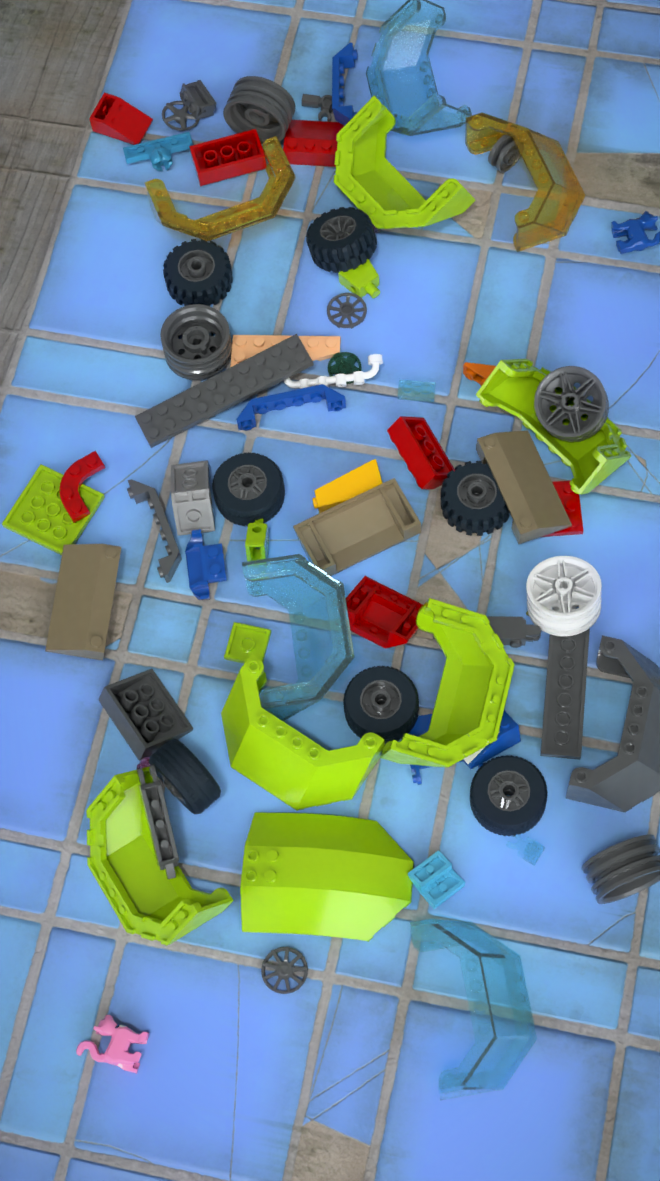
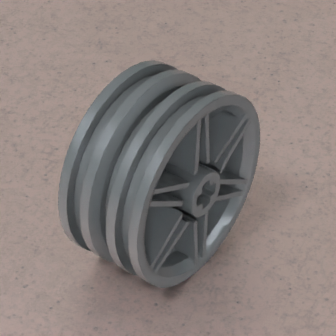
(259, 106)
(198, 352)
(577, 429)
(624, 869)

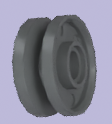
(504, 154)

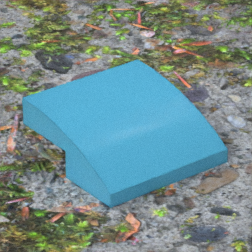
(436, 879)

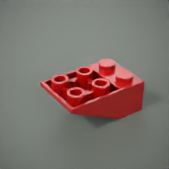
(119, 120)

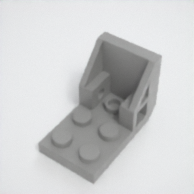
(191, 497)

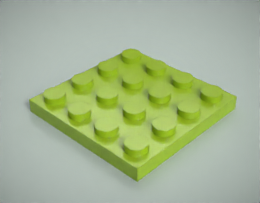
(42, 516)

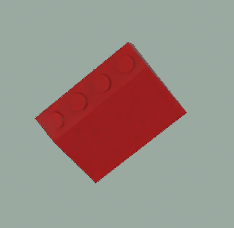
(311, 142)

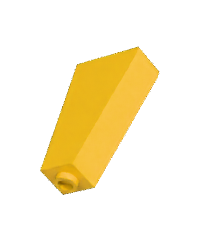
(347, 486)

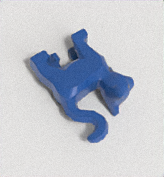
(635, 233)

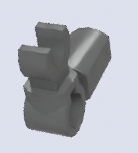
(316, 102)

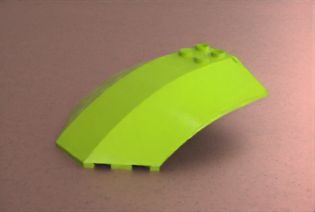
(321, 876)

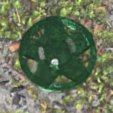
(344, 365)

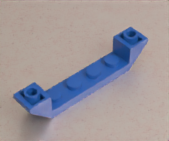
(343, 59)
(261, 405)

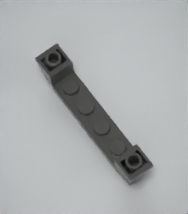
(142, 493)

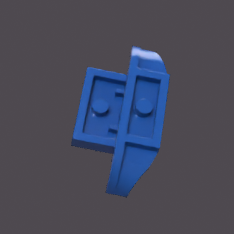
(204, 565)

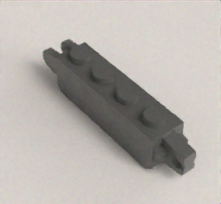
(514, 630)
(158, 823)

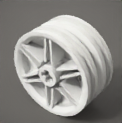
(557, 589)

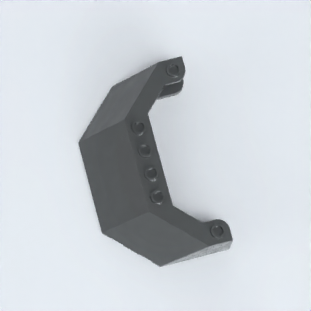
(636, 770)

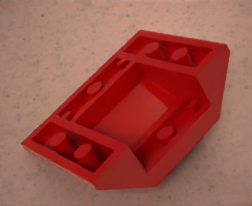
(381, 613)

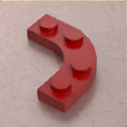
(72, 481)

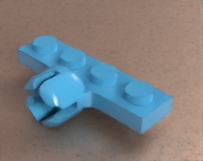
(158, 150)

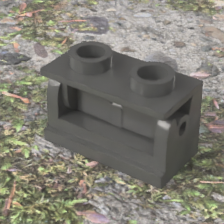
(198, 99)

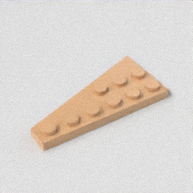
(318, 347)

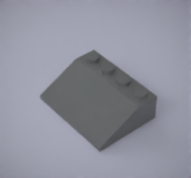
(144, 713)

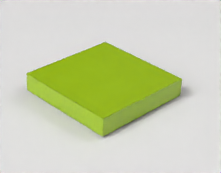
(246, 641)

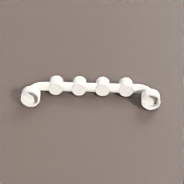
(340, 379)

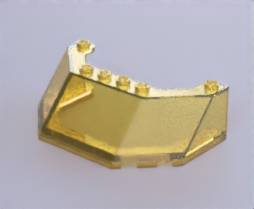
(557, 185)
(236, 217)

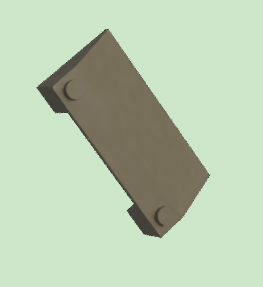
(523, 484)
(358, 528)
(83, 600)

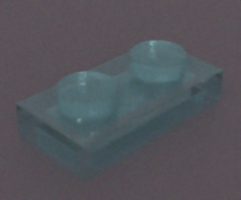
(416, 390)

